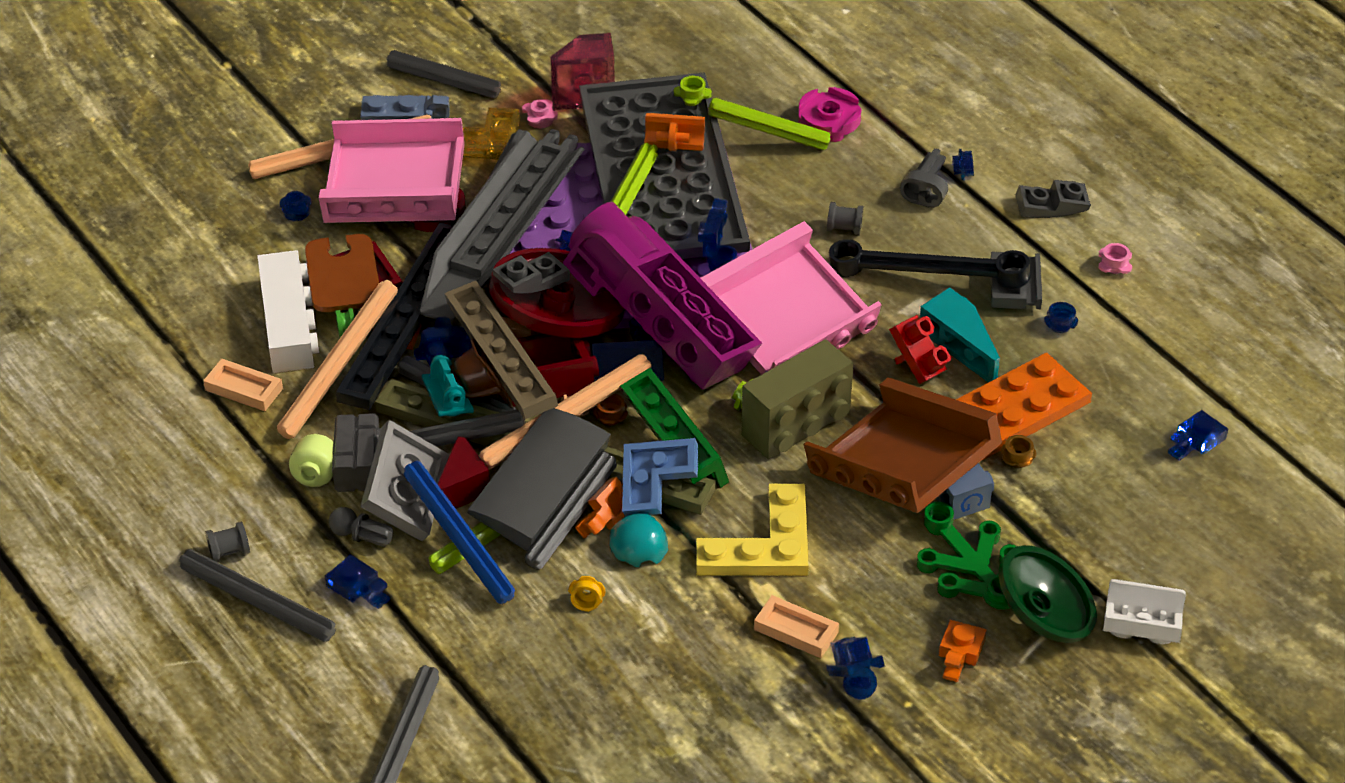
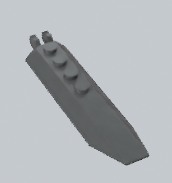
(498, 216)

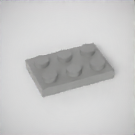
(387, 489)

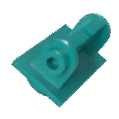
(443, 389)

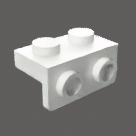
(1144, 611)

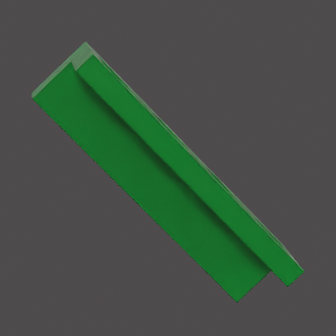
(671, 422)

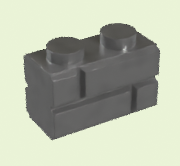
(354, 450)

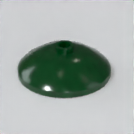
(1047, 594)

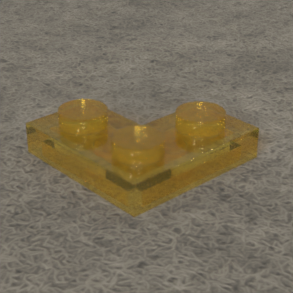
(492, 139)

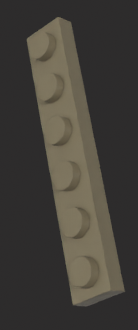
(501, 350)

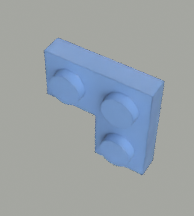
(649, 464)

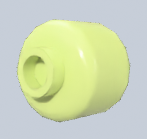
(314, 459)

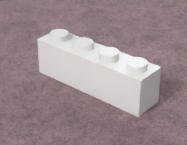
(286, 313)

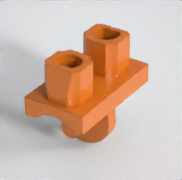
(675, 131)

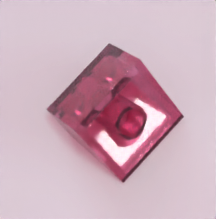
(580, 62)

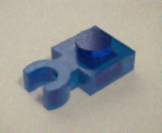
(712, 230)

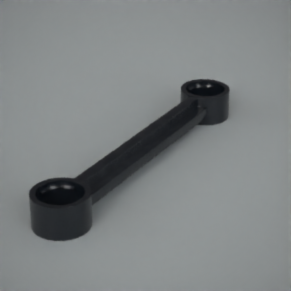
(930, 263)

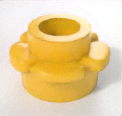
(586, 600)

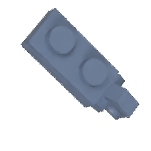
(404, 107)

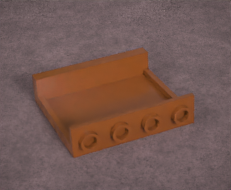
(908, 446)

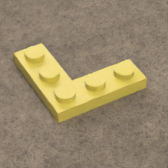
(779, 555)

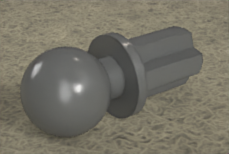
(344, 522)

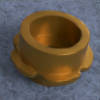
(1018, 451)

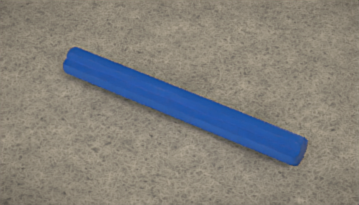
(459, 532)

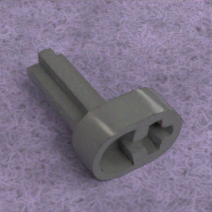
(918, 183)

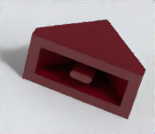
(463, 474)

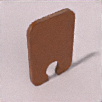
(342, 280)

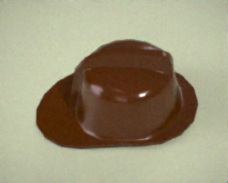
(477, 377)

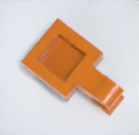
(606, 507)
(960, 645)

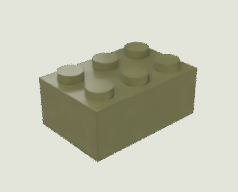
(796, 399)

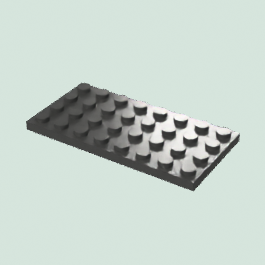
(680, 182)

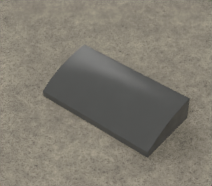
(539, 476)

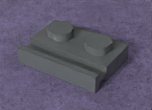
(1019, 297)

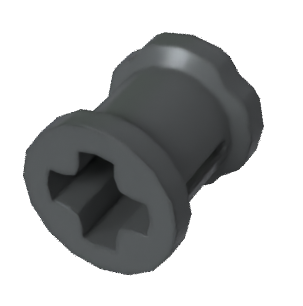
(845, 218)
(227, 541)

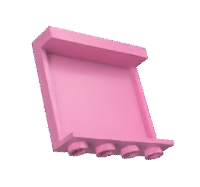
(394, 170)
(790, 298)

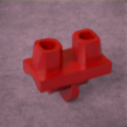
(917, 348)

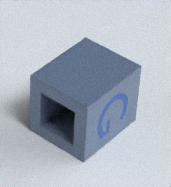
(969, 493)

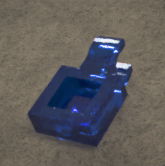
(1197, 433)
(355, 580)

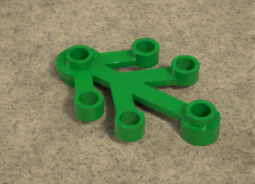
(939, 521)

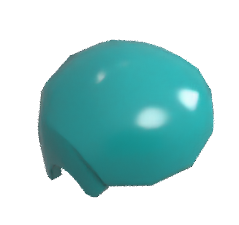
(638, 539)

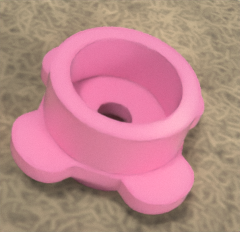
(540, 113)
(1115, 259)

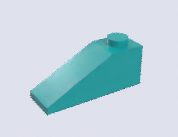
(962, 333)

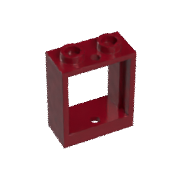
(562, 362)

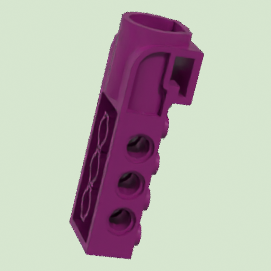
(660, 293)

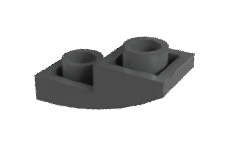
(1060, 200)
(534, 275)

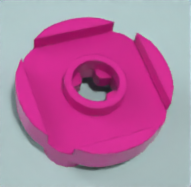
(816, 109)

